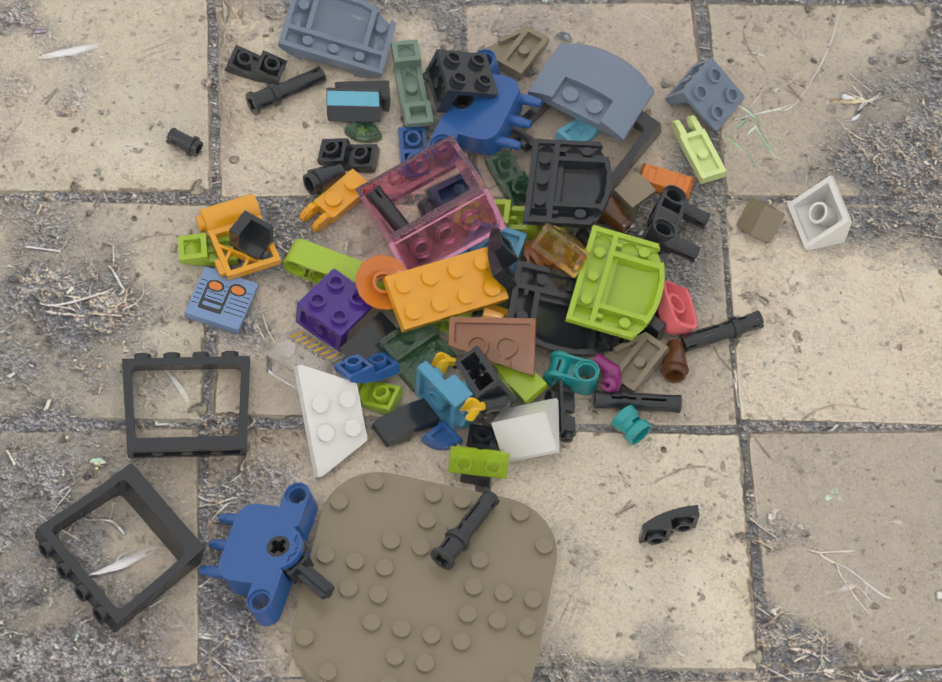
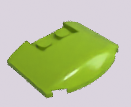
(617, 284)

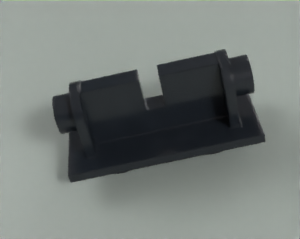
(566, 405)

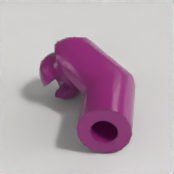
(611, 373)

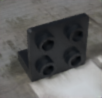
(459, 73)

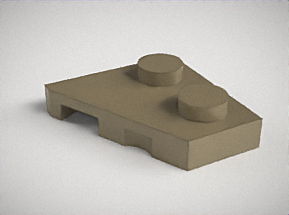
(518, 50)
(638, 360)

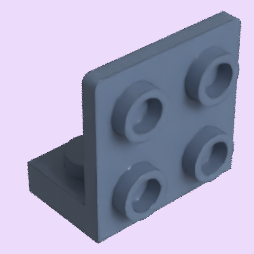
(708, 93)

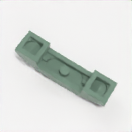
(410, 84)

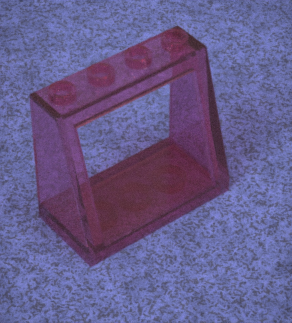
(445, 229)

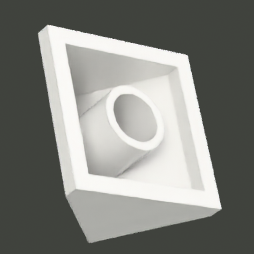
(821, 215)
(528, 430)

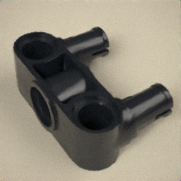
(665, 218)

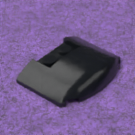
(567, 183)
(546, 296)

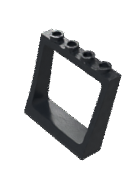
(645, 124)
(186, 446)
(156, 515)

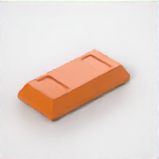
(661, 177)

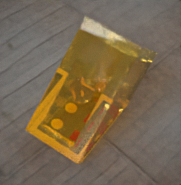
(561, 249)

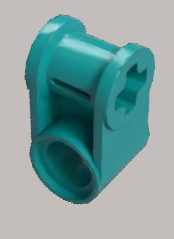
(571, 371)

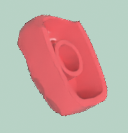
(676, 310)

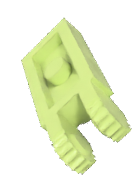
(699, 150)

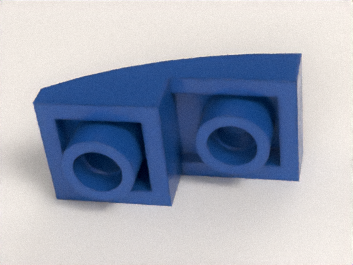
(411, 141)
(372, 369)

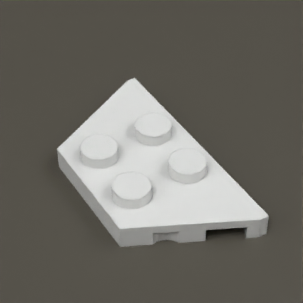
(330, 417)

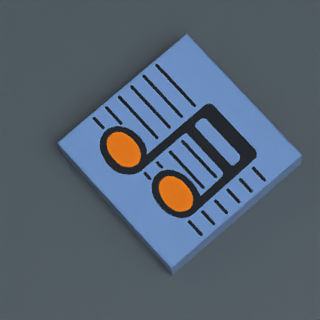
(221, 301)

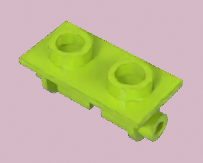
(478, 462)

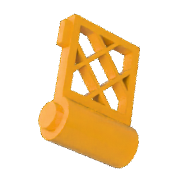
(217, 221)

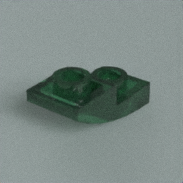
(508, 176)

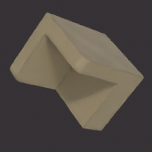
(633, 193)
(760, 219)

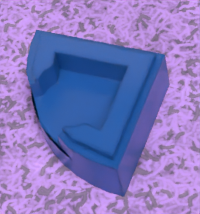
(441, 437)

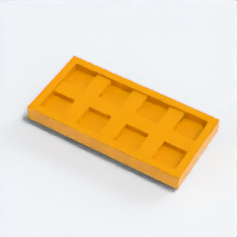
(443, 290)

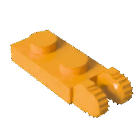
(334, 201)

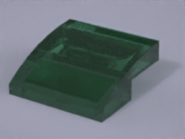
(413, 349)

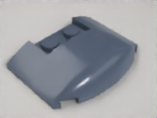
(338, 34)
(593, 88)

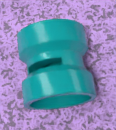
(631, 425)

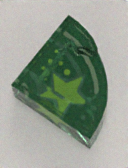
(363, 132)

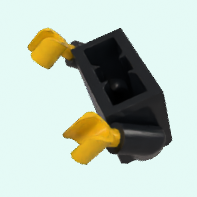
(484, 380)

